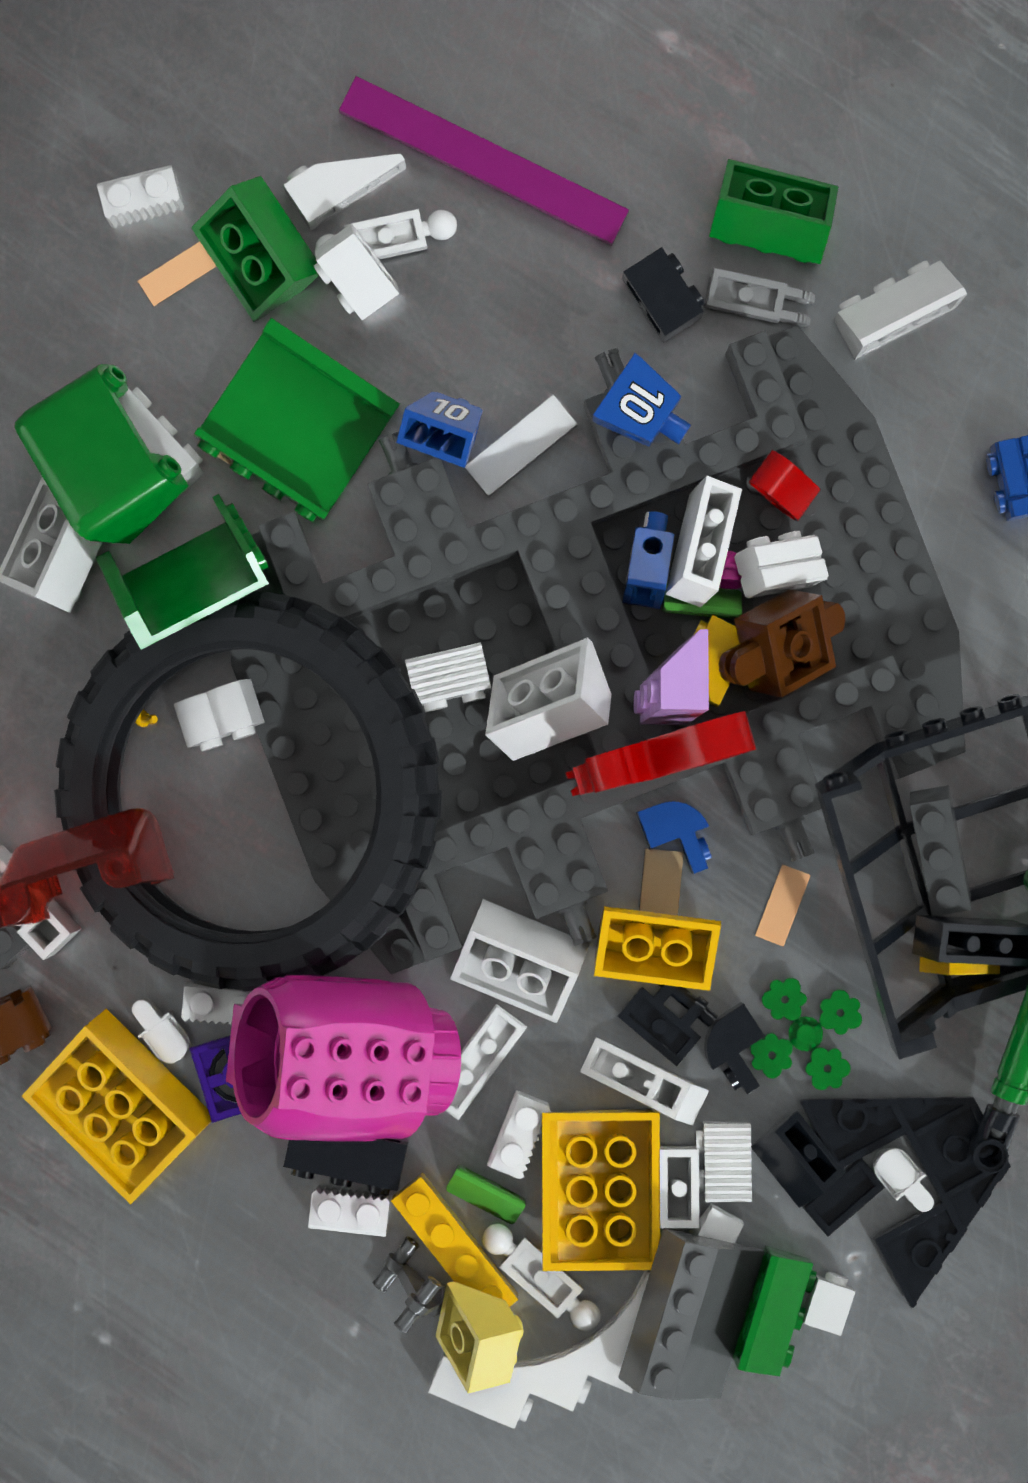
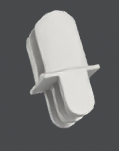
(162, 1032)
(902, 1177)

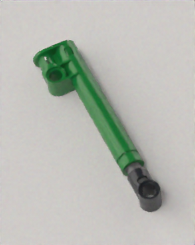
(1009, 1090)

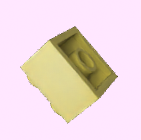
(478, 1336)

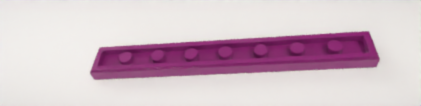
(483, 160)

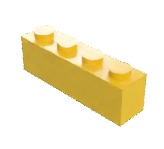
(450, 1239)

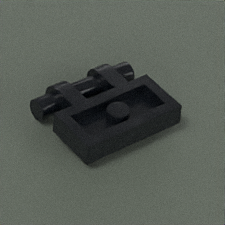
(661, 1026)

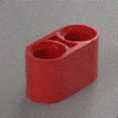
(784, 485)

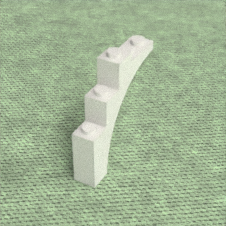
(554, 1377)

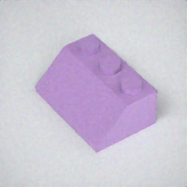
(678, 687)

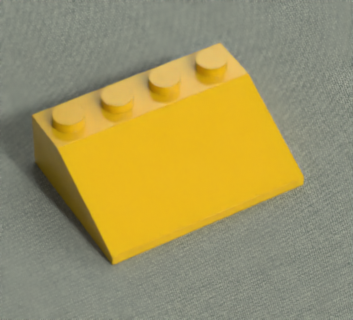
(118, 1105)
(600, 1189)

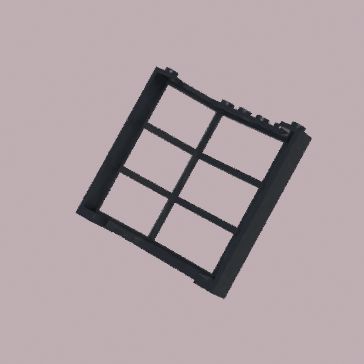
(914, 1029)

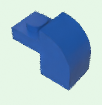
(673, 821)

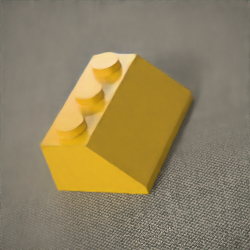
(656, 948)

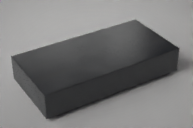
(844, 1197)

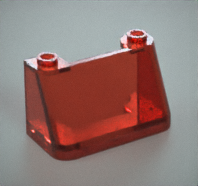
(123, 846)

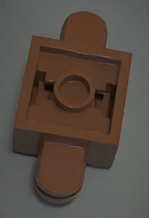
(783, 643)

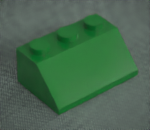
(774, 212)
(256, 247)
(774, 1312)

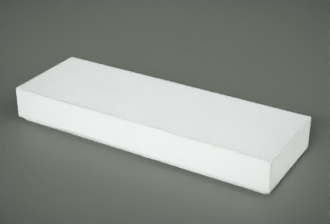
(520, 446)
(483, 1055)

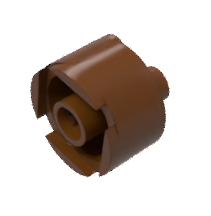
(21, 1023)

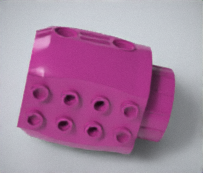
(341, 1058)

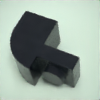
(726, 1039)

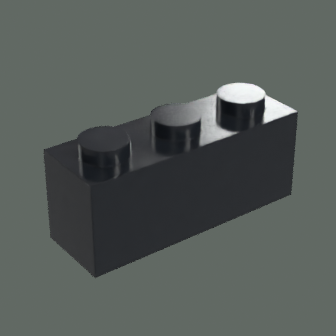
(971, 940)
(365, 1162)

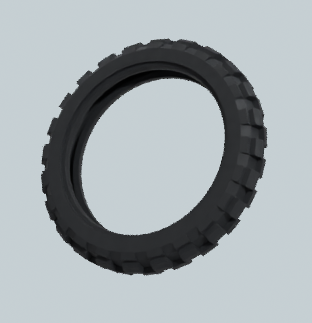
(403, 764)

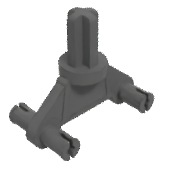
(423, 1296)

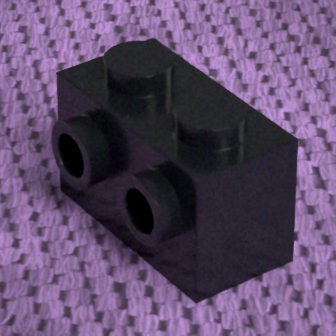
(664, 294)
(798, 1159)

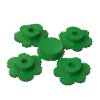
(806, 1034)

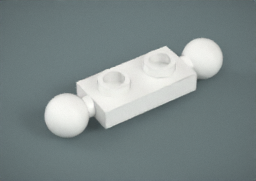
(402, 232)
(552, 1289)

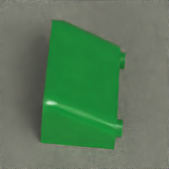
(98, 459)

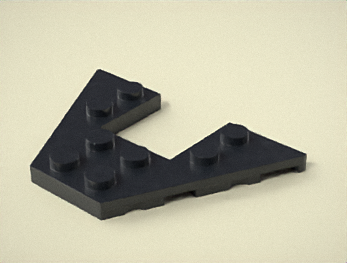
(940, 1138)

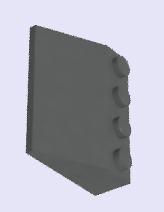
(690, 1317)

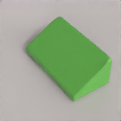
(724, 604)
(486, 1194)

